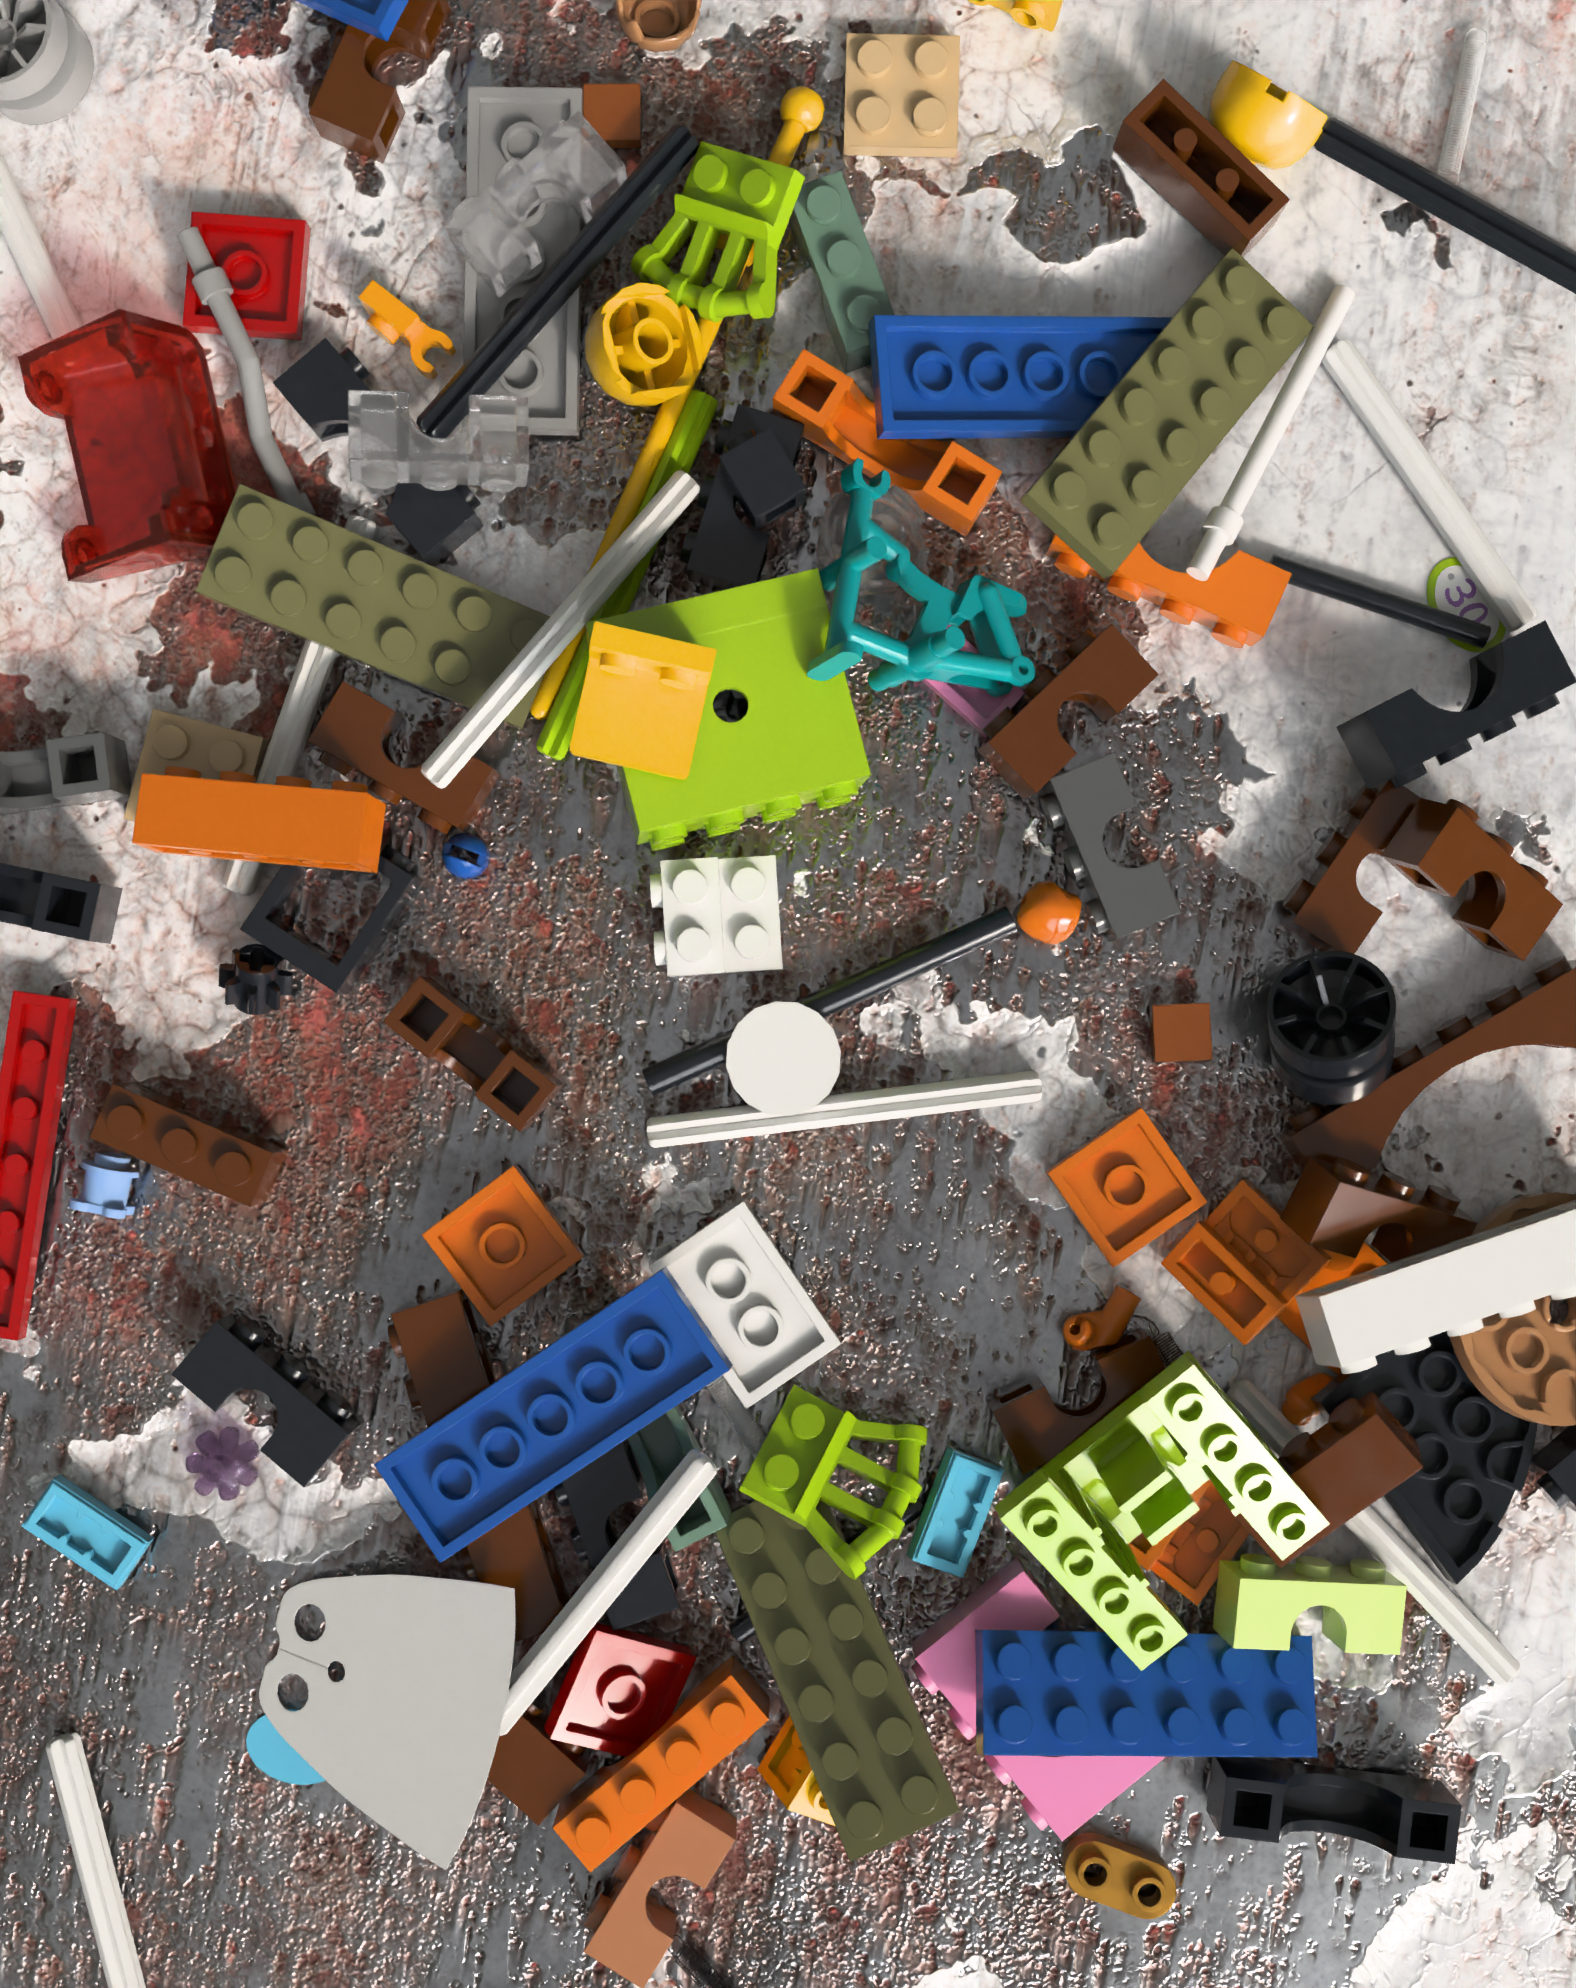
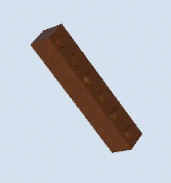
(447, 1369)

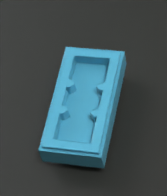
(955, 1512)
(87, 1531)

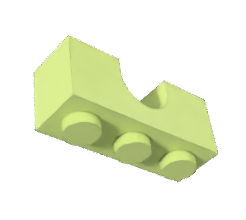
(1261, 1602)

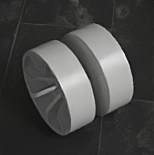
(42, 61)

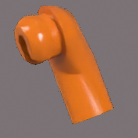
(1104, 1326)
(1298, 1406)

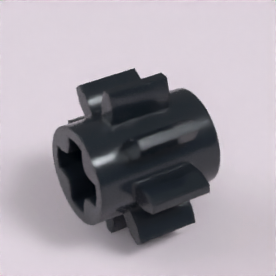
(255, 979)

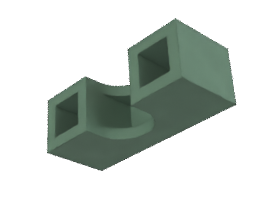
(843, 264)

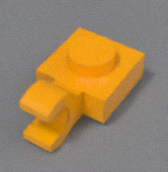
(395, 321)

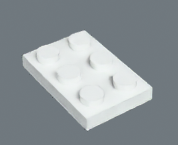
(749, 1302)

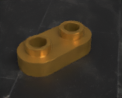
(1122, 1875)

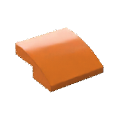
(1245, 1262)
(1192, 1551)

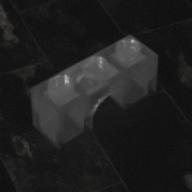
(566, 167)
(391, 450)

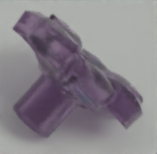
(223, 1463)

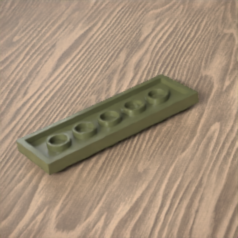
(1167, 414)
(366, 601)
(837, 1681)

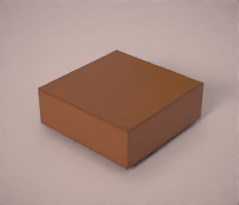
(615, 113)
(1180, 1032)

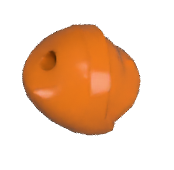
(1049, 912)

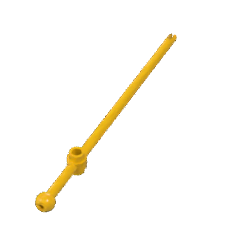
(801, 113)

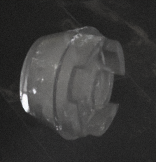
(894, 513)

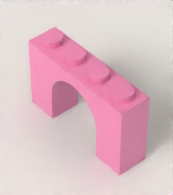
(1056, 1788)

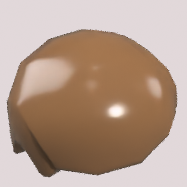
(658, 23)

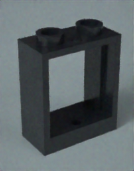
(334, 974)

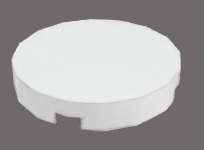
(783, 1058)

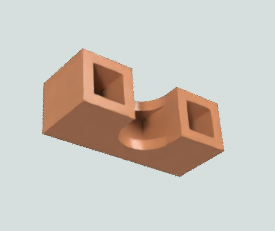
(629, 1926)

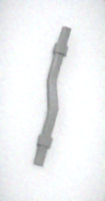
(215, 290)

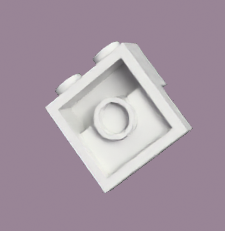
(717, 915)

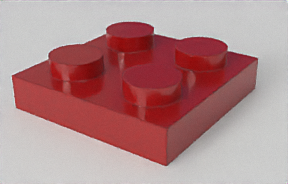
(266, 270)
(618, 1690)

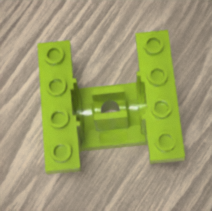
(1139, 1477)

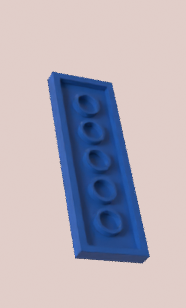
(998, 372)
(553, 1414)
(1090, 1699)

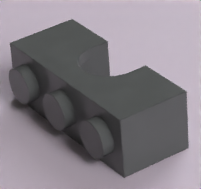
(64, 773)
(1120, 896)

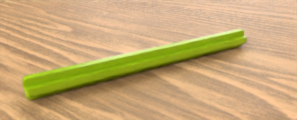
(677, 456)

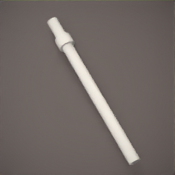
(1226, 520)

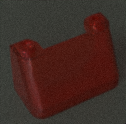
(139, 441)

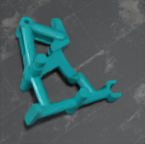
(931, 648)

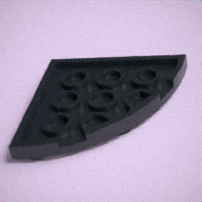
(1467, 1447)

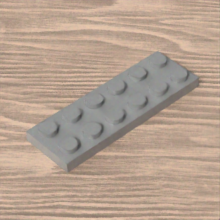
(502, 127)

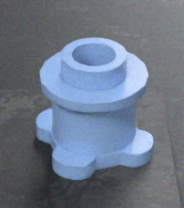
(106, 1185)

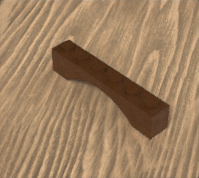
(1358, 1130)

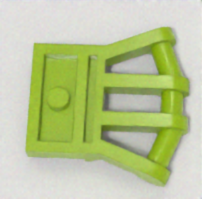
(732, 197)
(801, 1457)

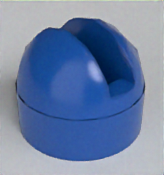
(459, 866)

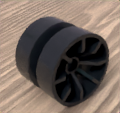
(1331, 1027)

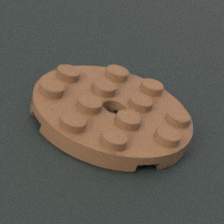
(1525, 1359)

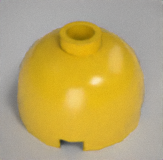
(1263, 119)
(643, 346)

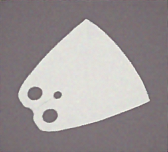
(417, 1702)

